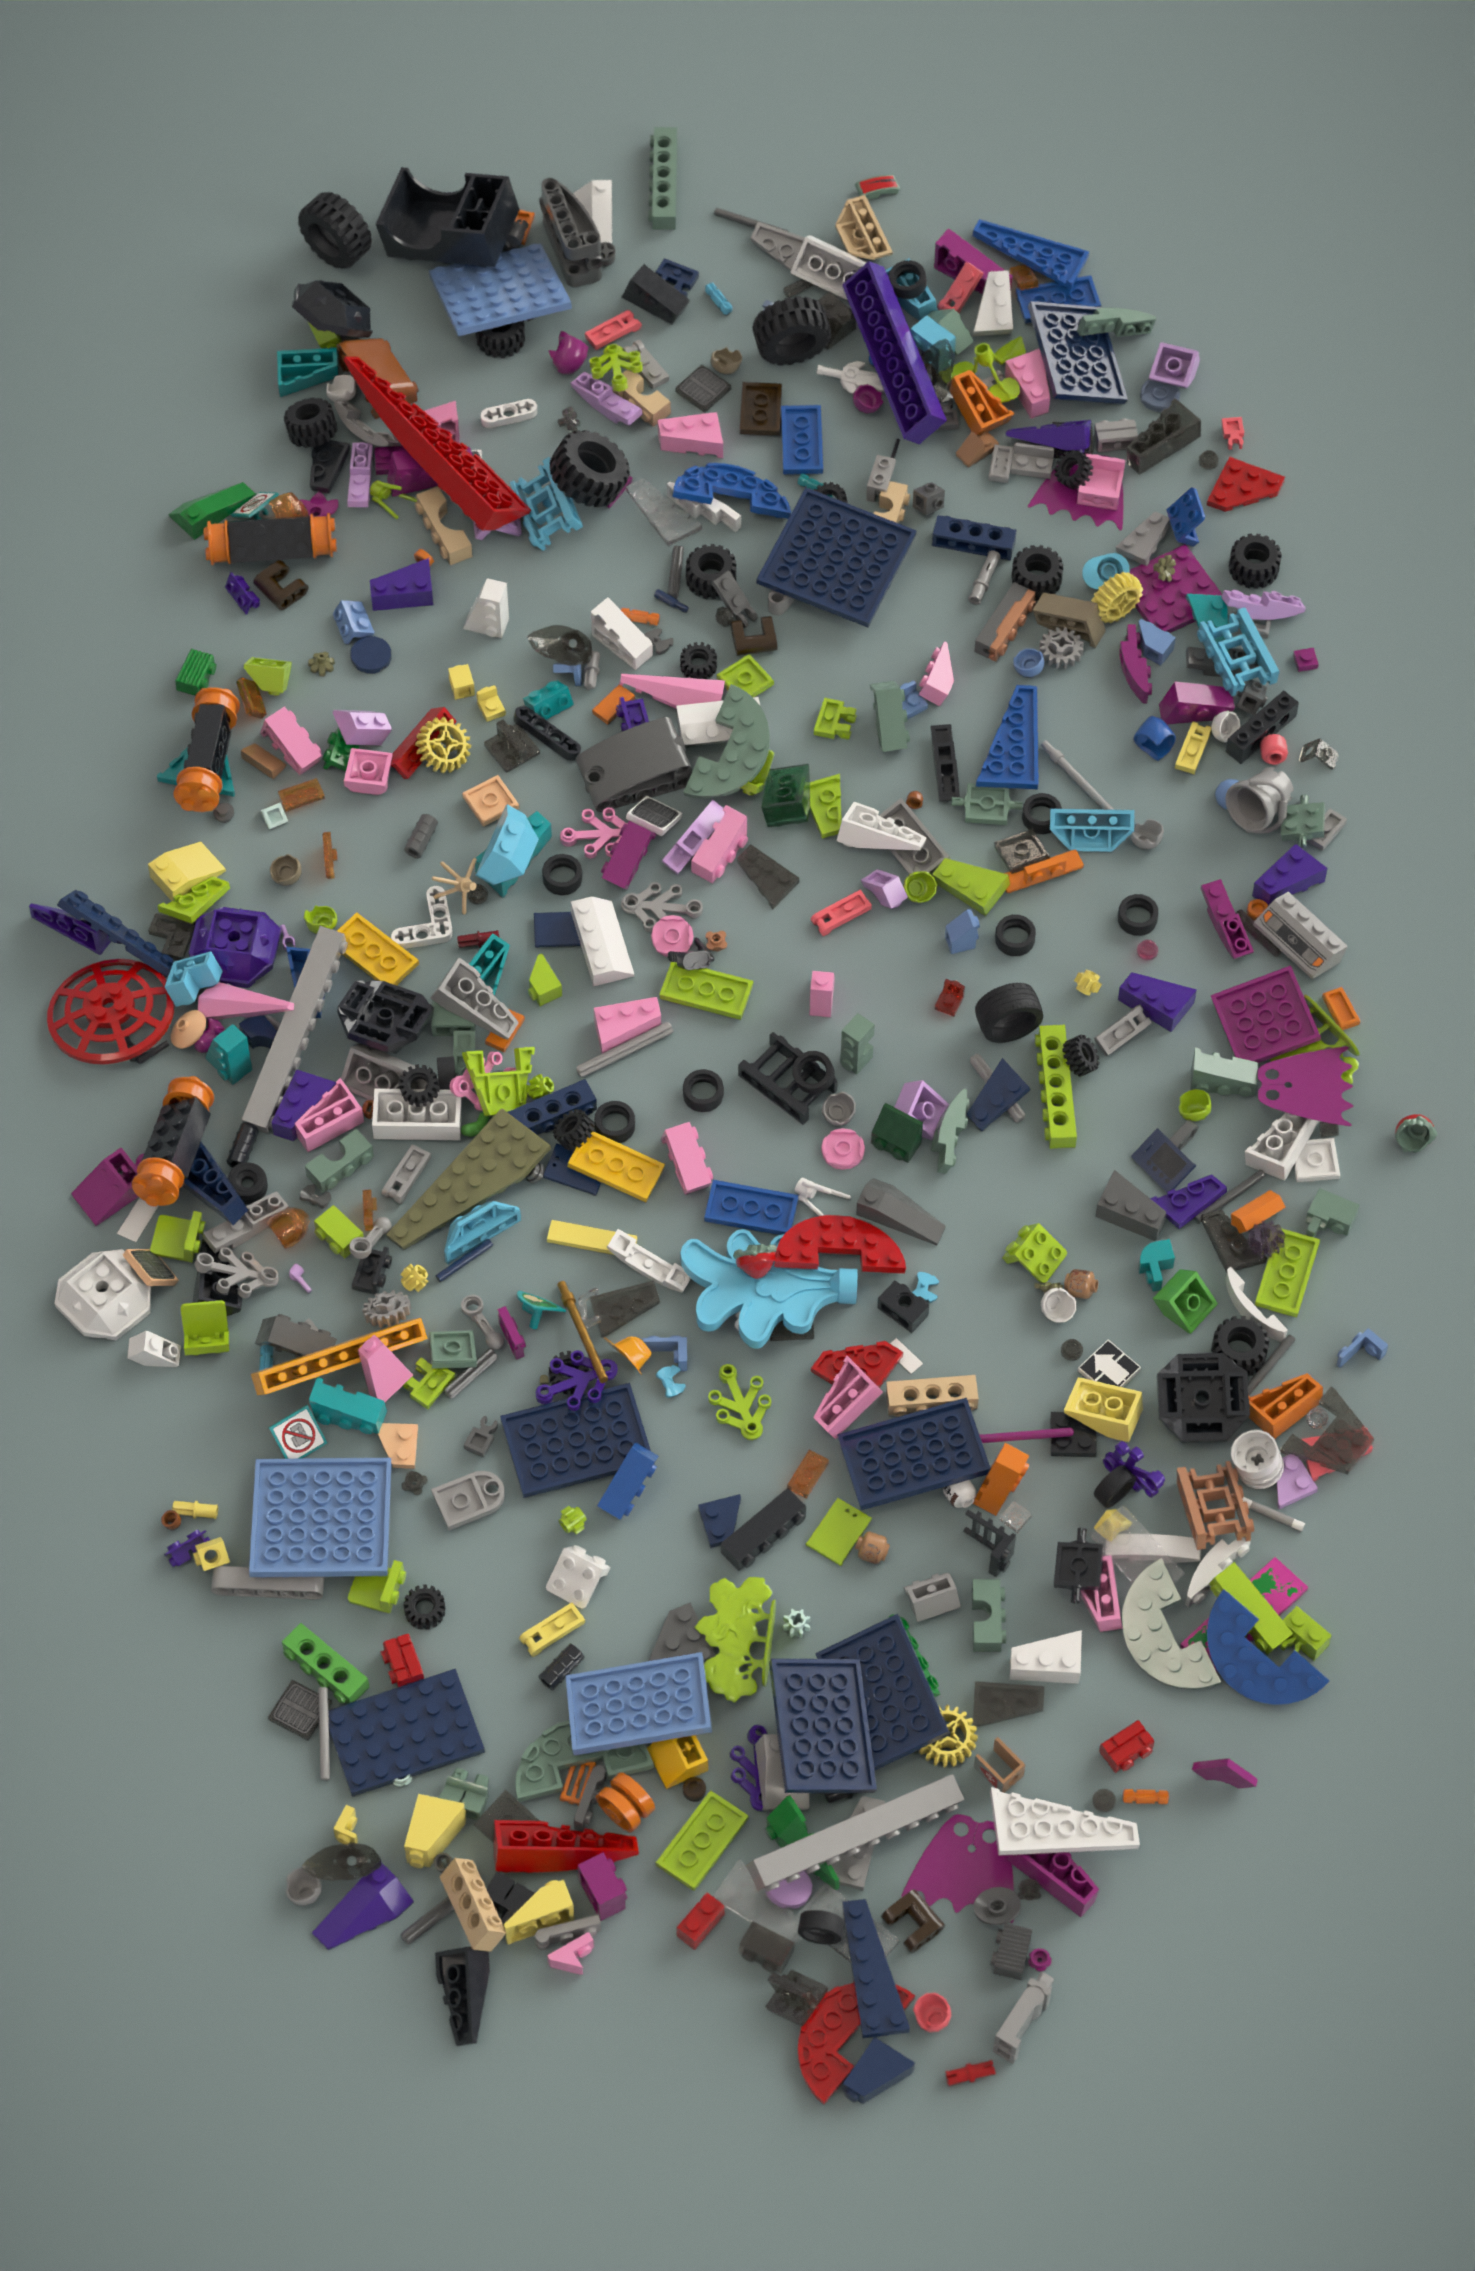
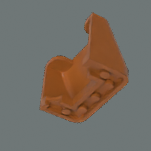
(379, 357)

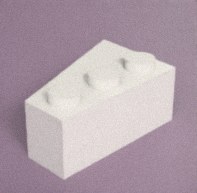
(619, 634)
(1048, 1660)

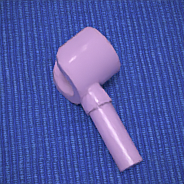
(287, 938)
(295, 1274)

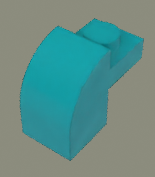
(1156, 1257)

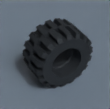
(502, 343)
(310, 422)
(708, 558)
(1042, 560)
(1255, 573)
(1244, 1331)

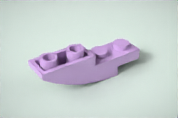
(603, 399)
(360, 474)
(1267, 607)
(693, 837)

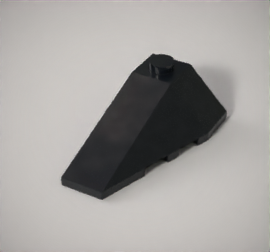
(206, 1284)
(464, 1981)

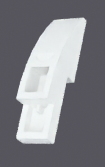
(1212, 1564)

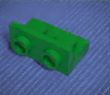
(338, 751)

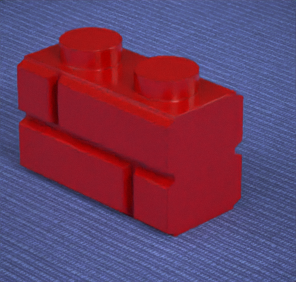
(402, 1660)
(1127, 1747)
(700, 1921)

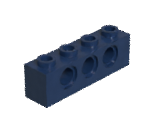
(973, 537)
(557, 1101)

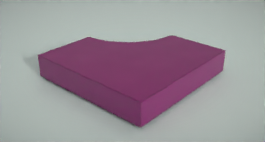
(1225, 1771)

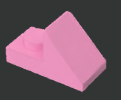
(566, 1956)

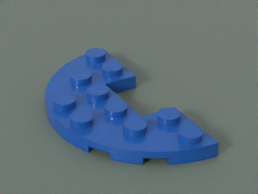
(731, 480)
(1249, 1668)

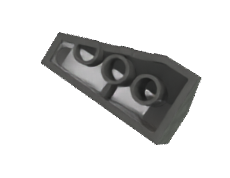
(895, 1210)

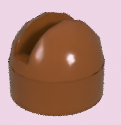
(914, 800)
(369, 1115)
(171, 1516)

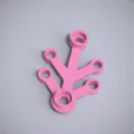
(602, 833)
(467, 1085)

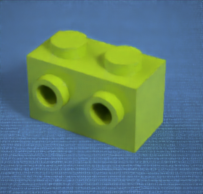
(336, 1231)

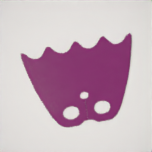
(1059, 497)
(1315, 1085)
(954, 1872)

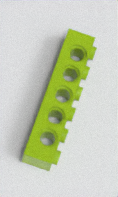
(1058, 1135)

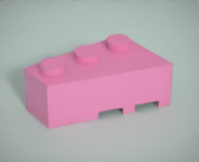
(1032, 379)
(447, 418)
(691, 433)
(291, 740)
(329, 1118)
(687, 1157)
(846, 1399)
(1104, 1603)

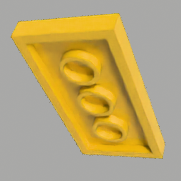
(376, 952)
(617, 1166)

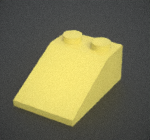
(184, 868)
(1105, 1408)
(546, 1908)

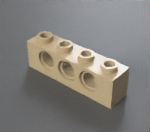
(921, 1388)
(472, 1904)

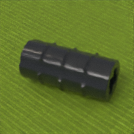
(242, 1144)
(561, 1666)

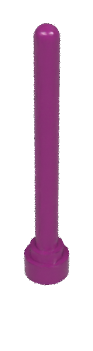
(1026, 1435)

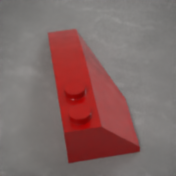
(543, 1848)

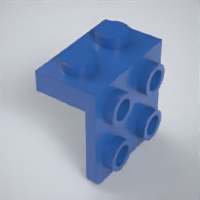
(1185, 516)

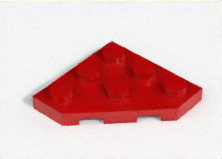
(1244, 485)
(874, 1360)

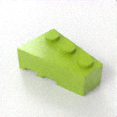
(971, 884)

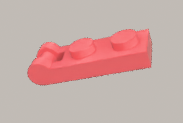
(961, 288)
(612, 329)
(841, 912)

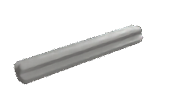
(985, 1072)

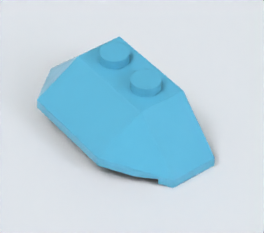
(1091, 828)
(508, 848)
(478, 1226)

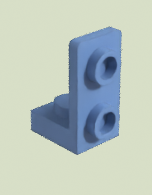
(1369, 1340)
(674, 1343)

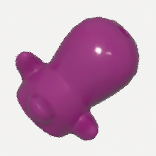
(213, 1029)

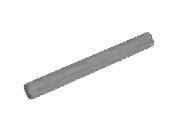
(624, 1049)

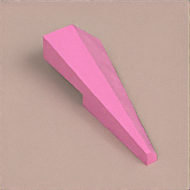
(675, 690)
(230, 1001)

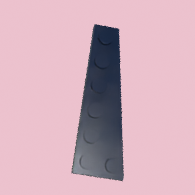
(80, 906)
(875, 1989)

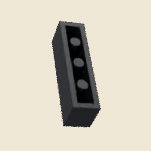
(763, 1530)

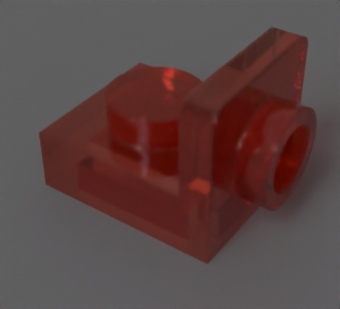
(950, 997)

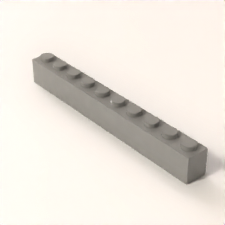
(295, 1027)
(854, 1833)

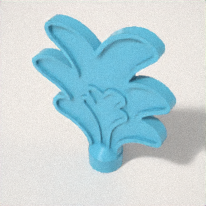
(763, 1302)

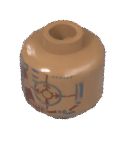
(1081, 1283)
(872, 1547)

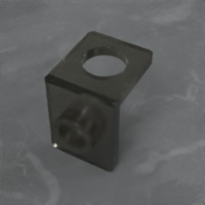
(1321, 751)

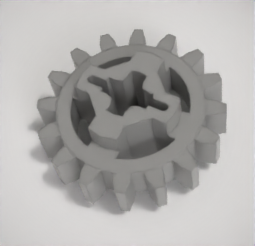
(1061, 647)
(387, 1308)

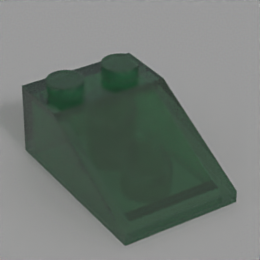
(787, 796)

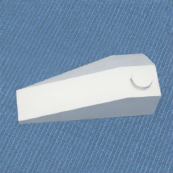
(597, 200)
(866, 829)

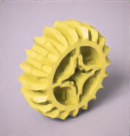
(1117, 596)
(428, 746)
(952, 1742)

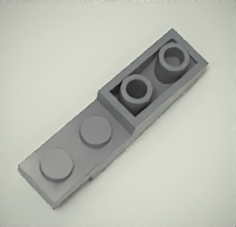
(248, 1225)

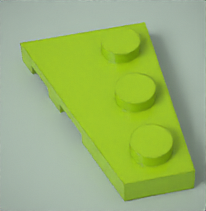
(826, 805)
(197, 901)

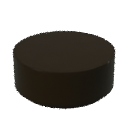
(694, 1789)

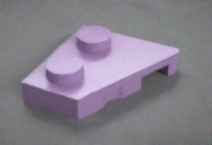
(1294, 1482)

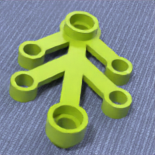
(613, 354)
(740, 1405)

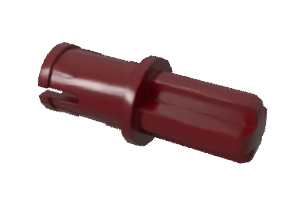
(475, 939)

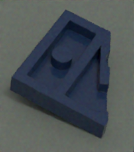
(719, 1518)

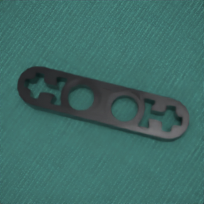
(528, 719)

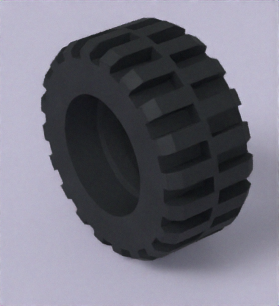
(334, 230)
(791, 330)
(589, 468)

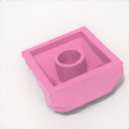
(368, 771)

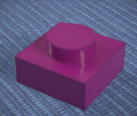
(1305, 659)

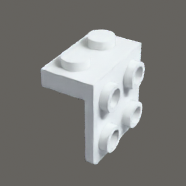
(576, 1576)

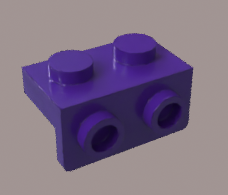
(632, 713)

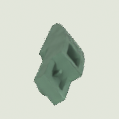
(1117, 320)
(947, 1131)

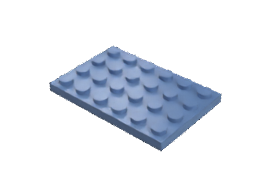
(638, 1703)

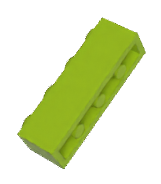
(1270, 1629)

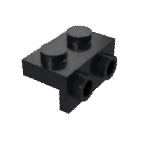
(371, 1271)

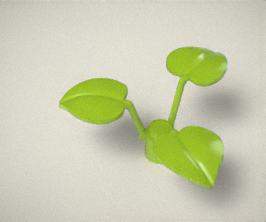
(1006, 389)

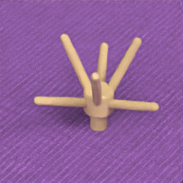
(461, 884)

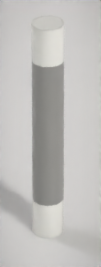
(1273, 1514)

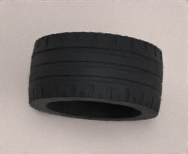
(1009, 1012)

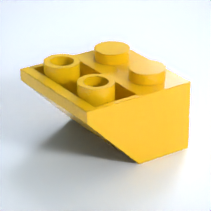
(678, 1759)

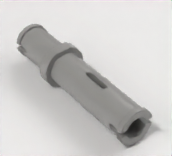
(982, 583)

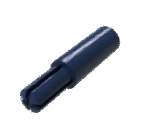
(668, 599)

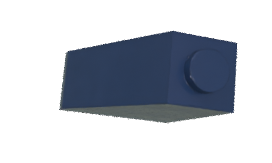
(876, 2072)

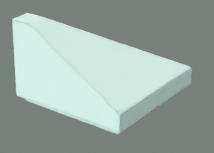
(274, 816)

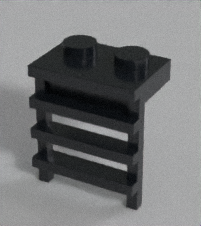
(1003, 1547)

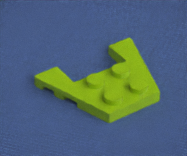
(500, 1089)

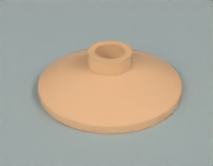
(188, 1029)

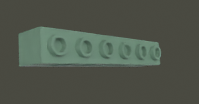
(664, 178)

